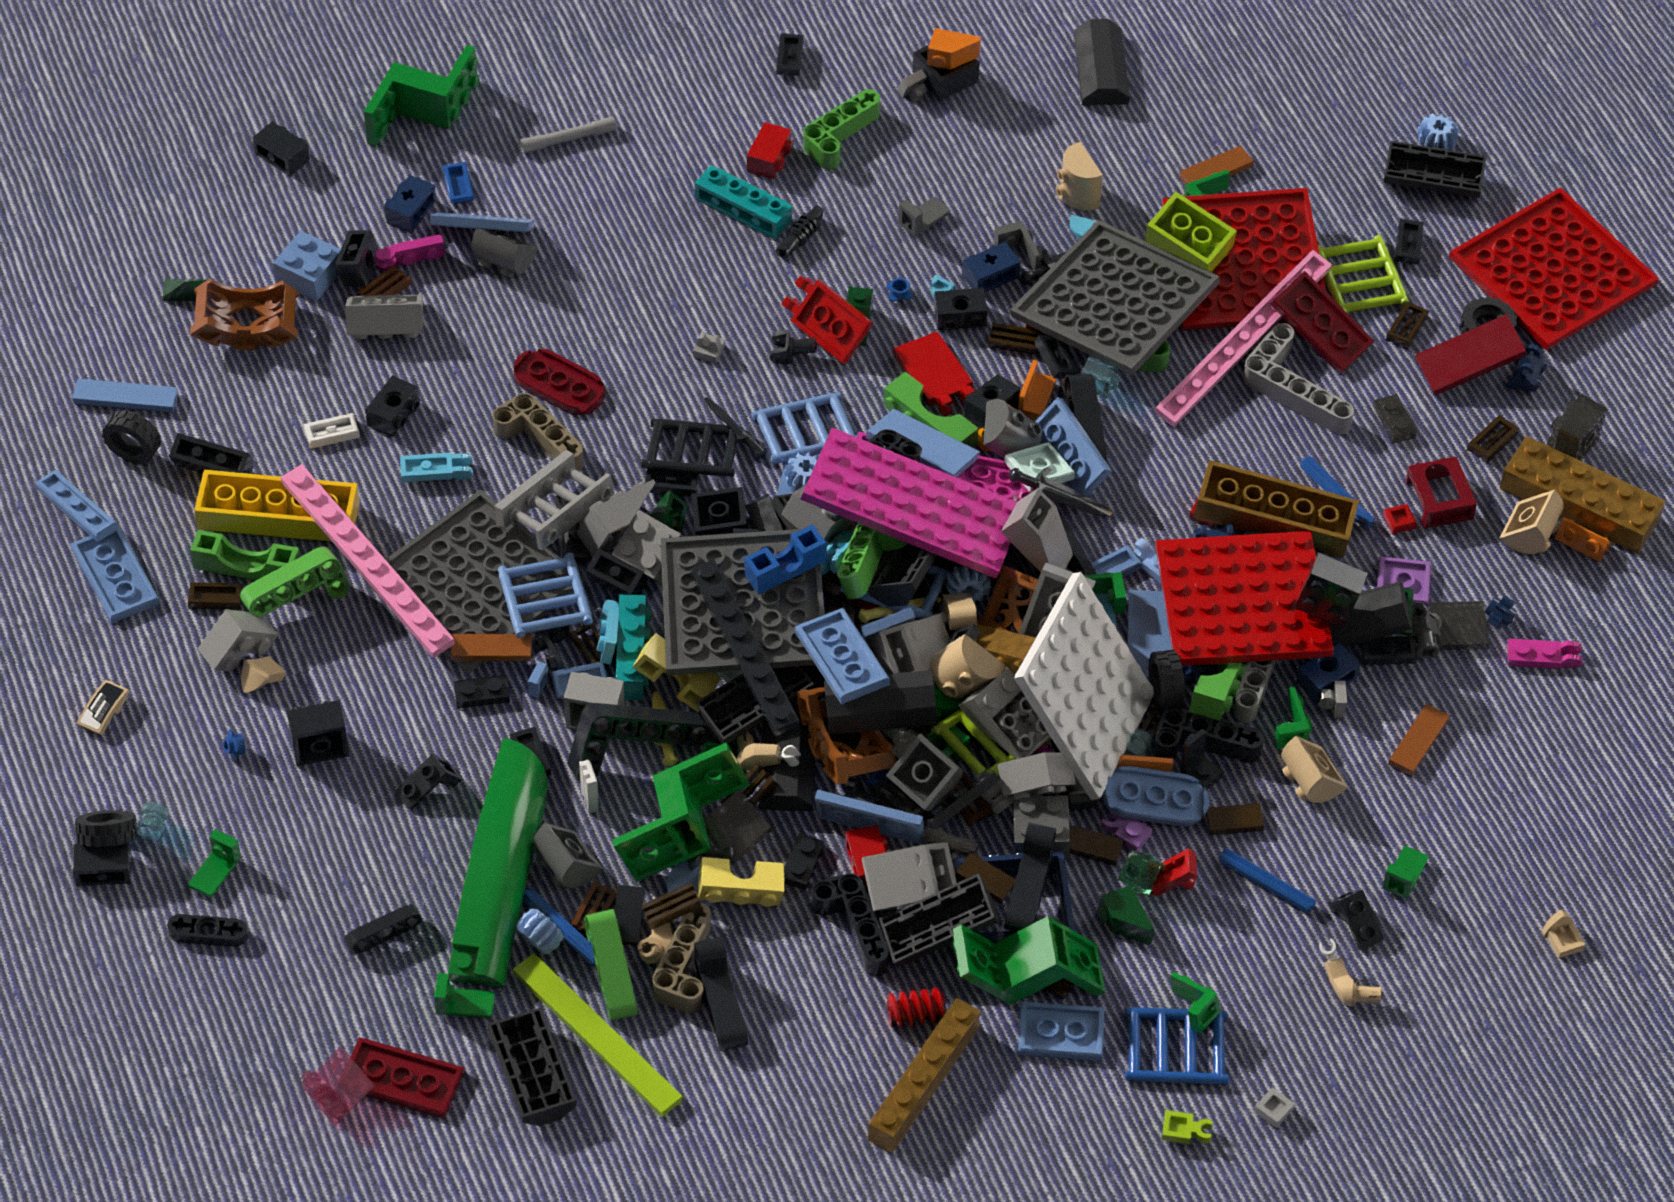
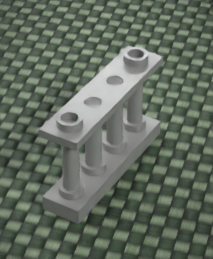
(549, 481)

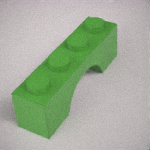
(906, 396)
(216, 554)
(1214, 692)

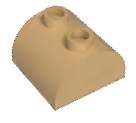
(1079, 179)
(1533, 523)
(963, 667)
(1312, 771)

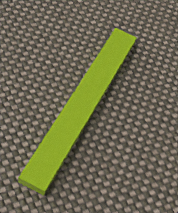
(598, 1035)

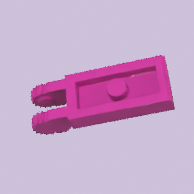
(410, 252)
(1543, 654)

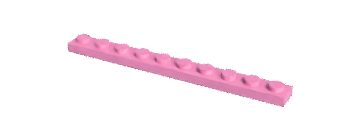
(1233, 346)
(368, 561)

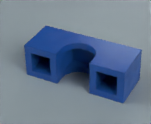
(803, 553)

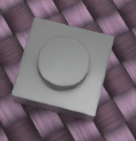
(1274, 1107)

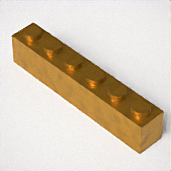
(1004, 645)
(924, 1075)

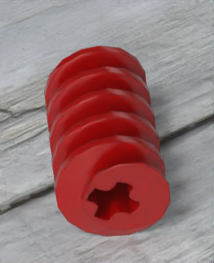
(916, 1007)

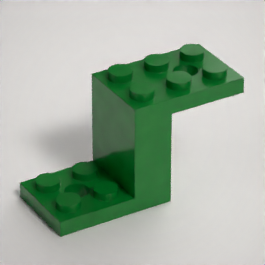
(421, 95)
(681, 828)
(1028, 960)

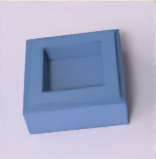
(538, 680)

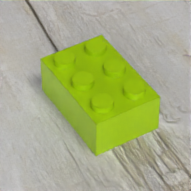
(1190, 233)

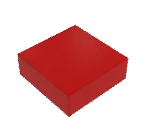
(1399, 519)

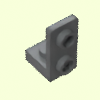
(920, 218)
(1017, 234)

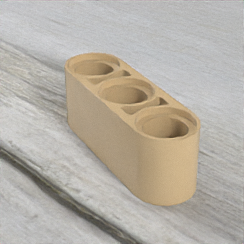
(959, 610)

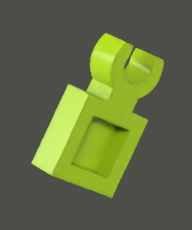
(1180, 1128)

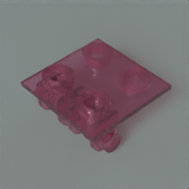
(337, 1085)

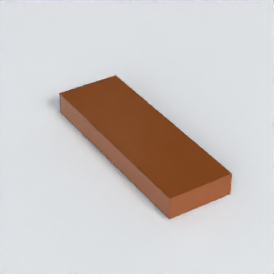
(1233, 160)
(491, 647)
(1419, 740)

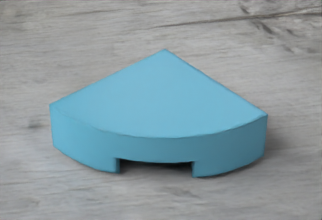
(1080, 225)
(941, 284)

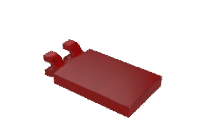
(828, 318)
(937, 369)

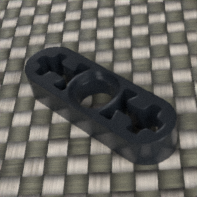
(199, 921)
(382, 929)

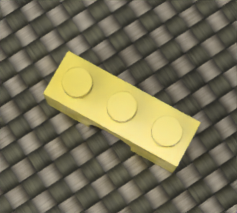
(693, 687)
(719, 884)

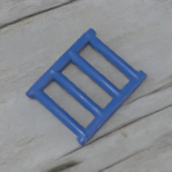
(1162, 1074)

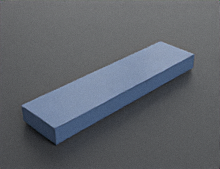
(125, 395)
(76, 505)

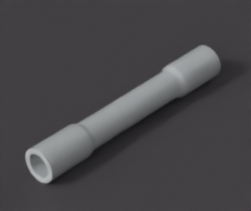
(594, 128)

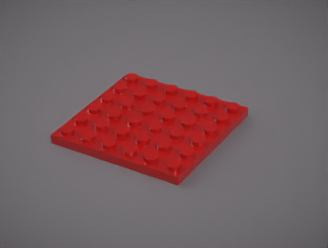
(1270, 241)
(1554, 268)
(1238, 597)

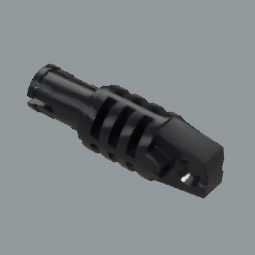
(800, 232)

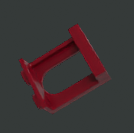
(1445, 512)

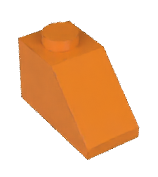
(952, 48)

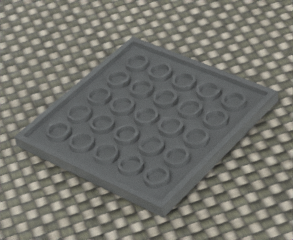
(1115, 297)
(457, 572)
(691, 633)

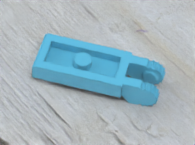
(435, 467)
(835, 551)
(608, 630)

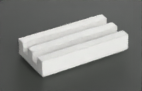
(332, 433)
(589, 786)

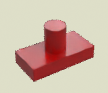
(1179, 871)

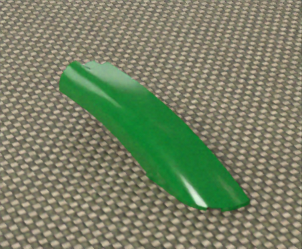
(499, 868)

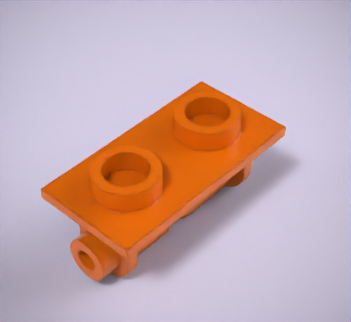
(1582, 539)

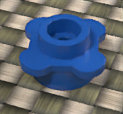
(899, 290)
(234, 745)

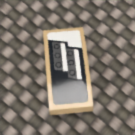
(101, 707)

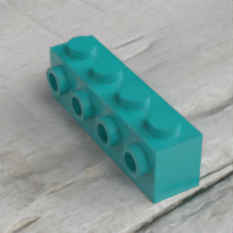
(743, 202)
(630, 642)

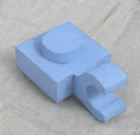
(1149, 558)

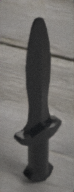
(742, 435)

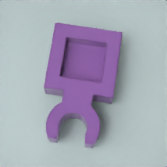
(1132, 831)

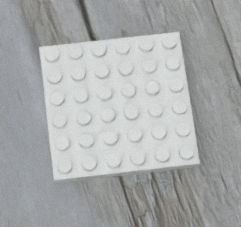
(1085, 685)

